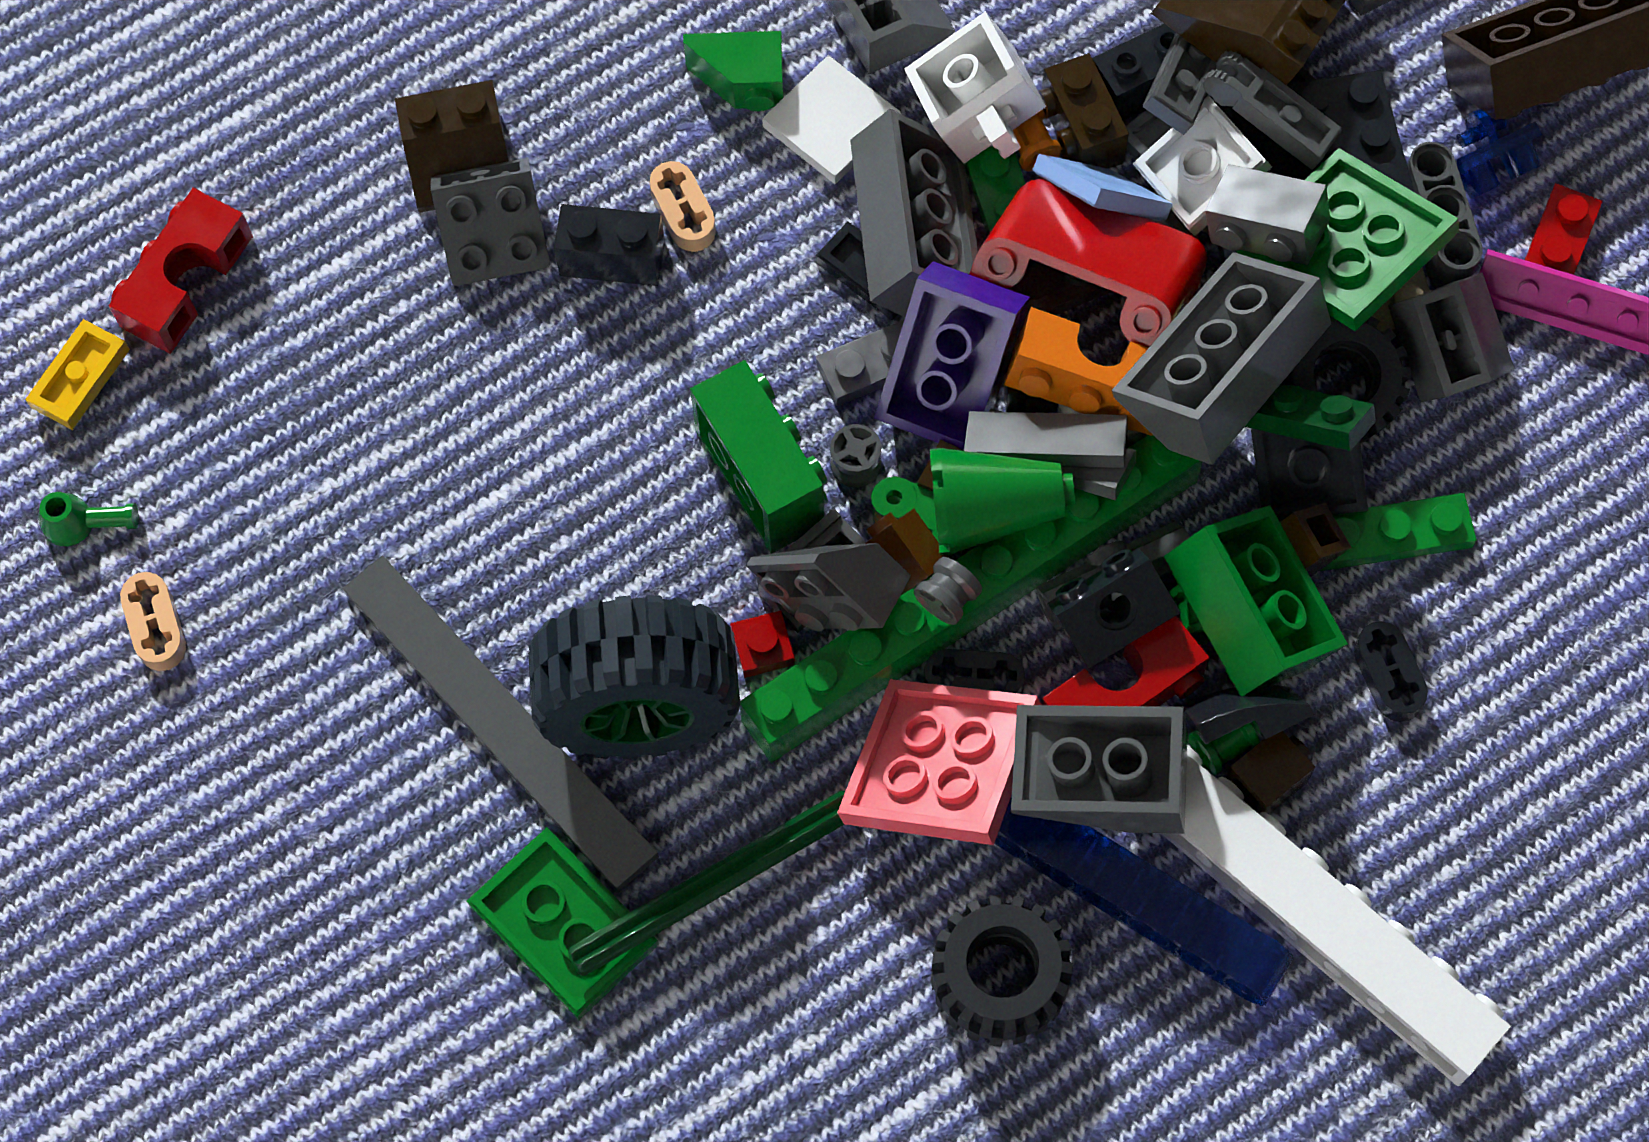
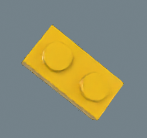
(77, 374)

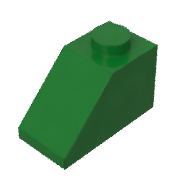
(739, 66)

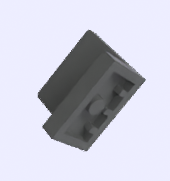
(489, 221)

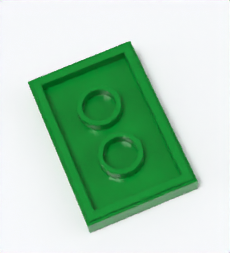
(544, 907)

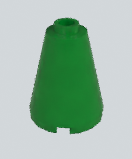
(993, 496)

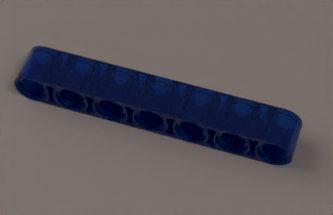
(1149, 903)

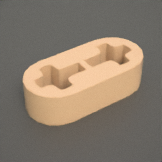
(673, 210)
(141, 624)

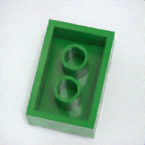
(759, 454)
(1255, 600)

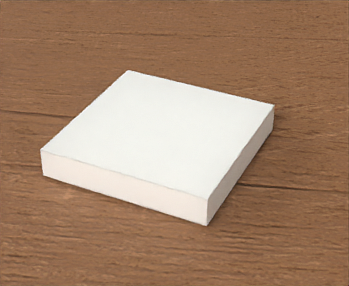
(823, 117)
(1191, 165)

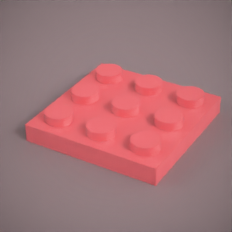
(936, 762)

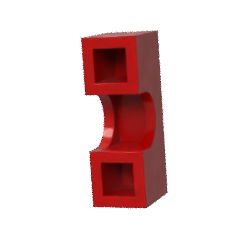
(196, 234)
(1165, 663)

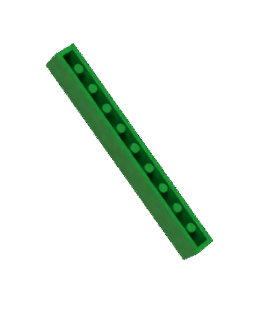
(1008, 569)

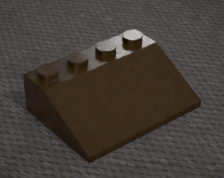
(1266, 32)

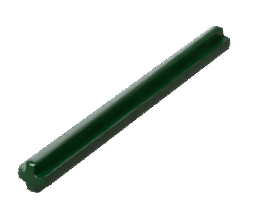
(706, 886)

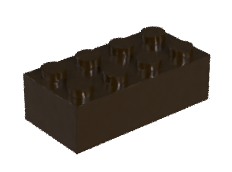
(1544, 52)

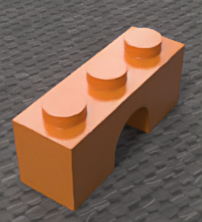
(1052, 367)

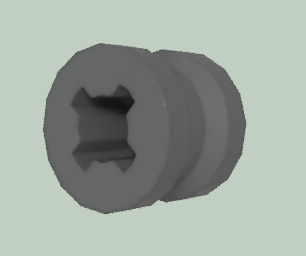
(854, 443)
(948, 590)

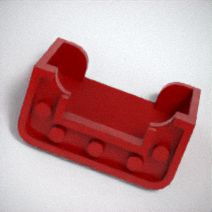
(1112, 249)

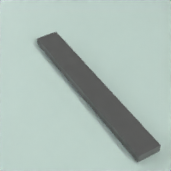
(501, 724)

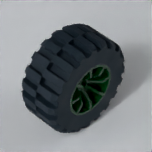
(633, 677)

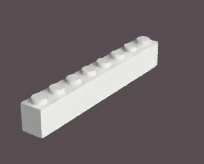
(1336, 927)

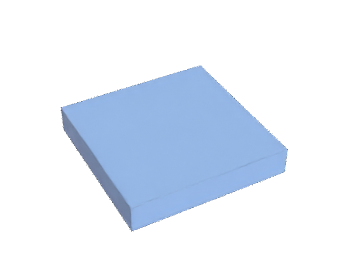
(1102, 187)

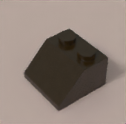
(449, 134)

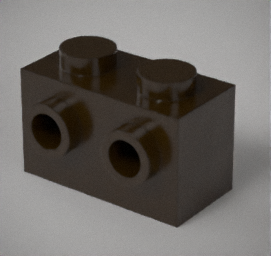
(1083, 113)

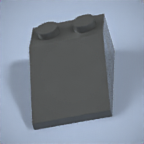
(1102, 766)

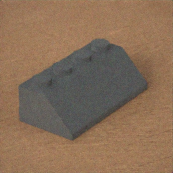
(909, 207)
(1224, 355)

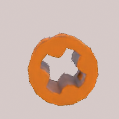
(1035, 140)

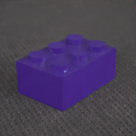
(950, 353)

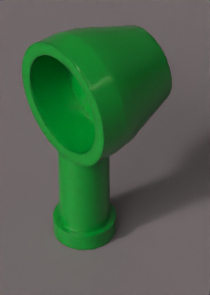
(79, 519)

